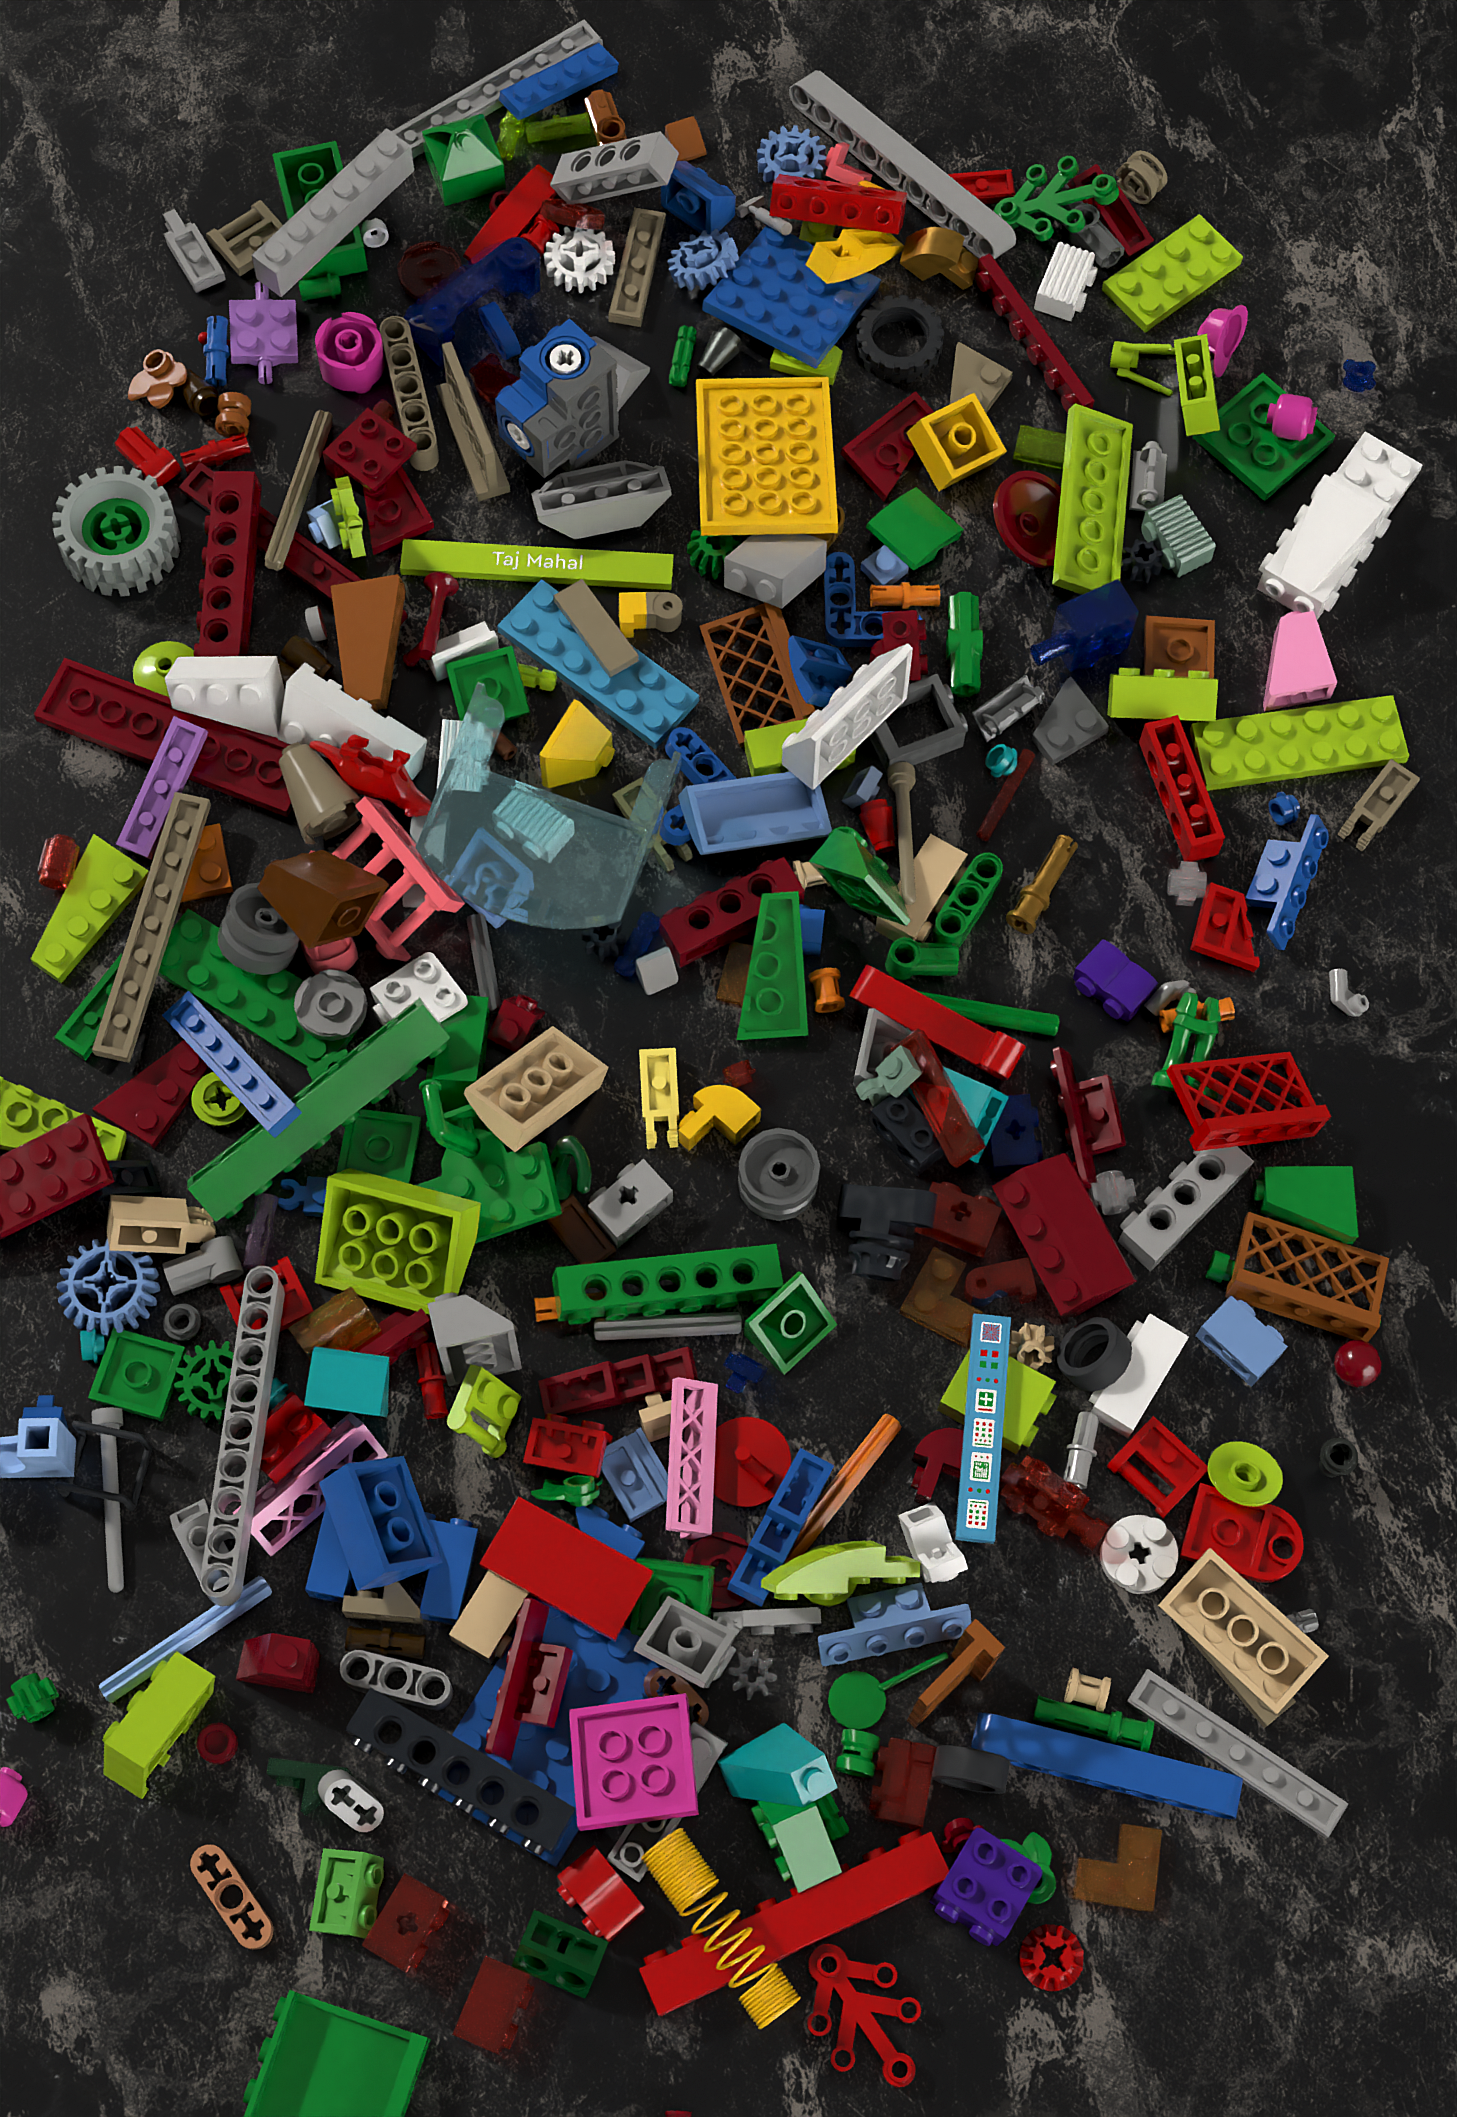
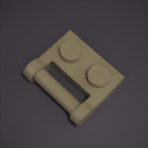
(240, 249)

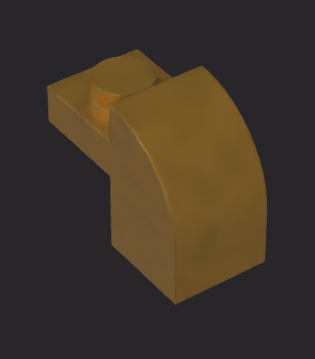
(939, 251)

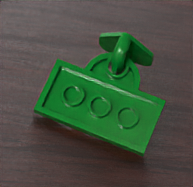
(478, 1166)

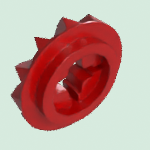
(1032, 1955)

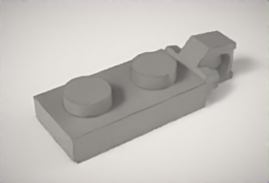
(192, 252)
(763, 1621)

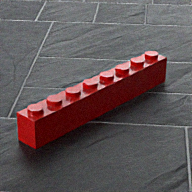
(797, 1921)

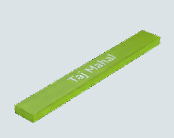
(537, 563)

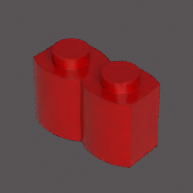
(600, 1895)

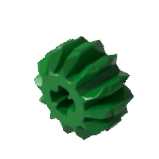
(703, 552)

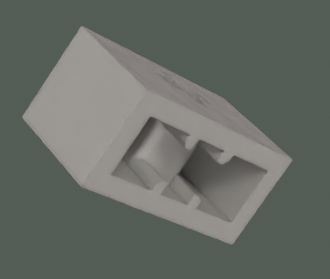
(623, 1220)

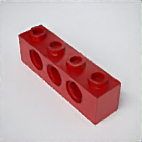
(838, 204)
(1181, 789)

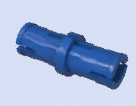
(216, 351)

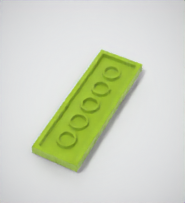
(1092, 500)
(1299, 742)

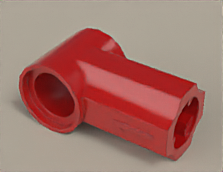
(147, 456)

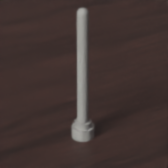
(112, 1418)

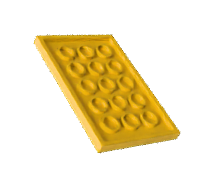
(765, 456)

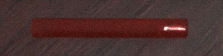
(1005, 795)

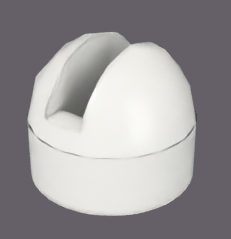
(374, 240)

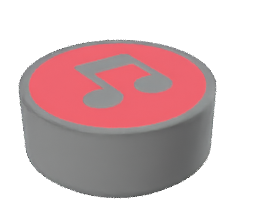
(316, 624)

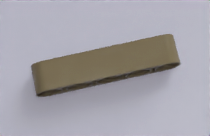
(405, 380)

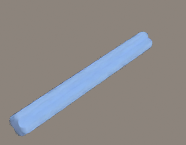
(183, 1640)

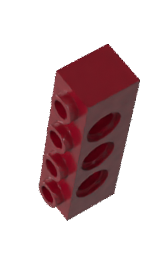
(690, 943)

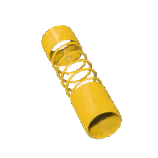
(687, 1879)

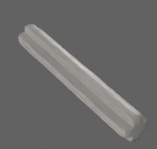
(668, 1326)

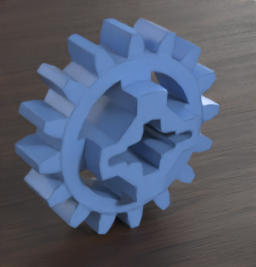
(791, 155)
(703, 259)

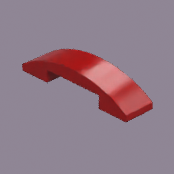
(515, 211)

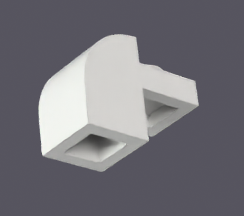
(932, 1543)

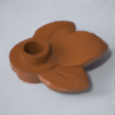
(157, 379)

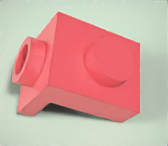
(839, 170)

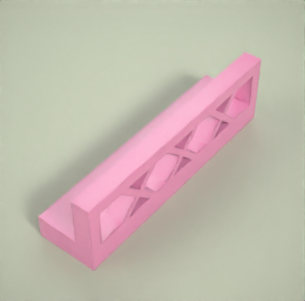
(327, 1455)
(697, 1458)

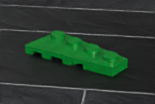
(775, 982)

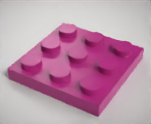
(633, 1762)

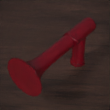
(440, 586)

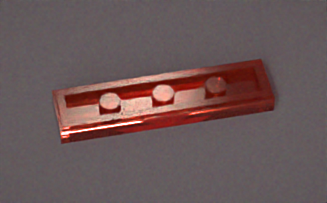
(941, 1102)

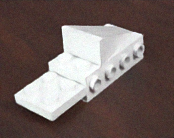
(1337, 527)

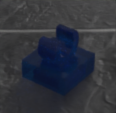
(744, 1370)

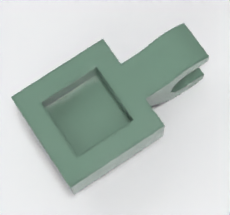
(894, 1076)

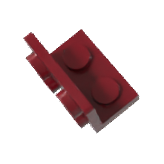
(368, 451)

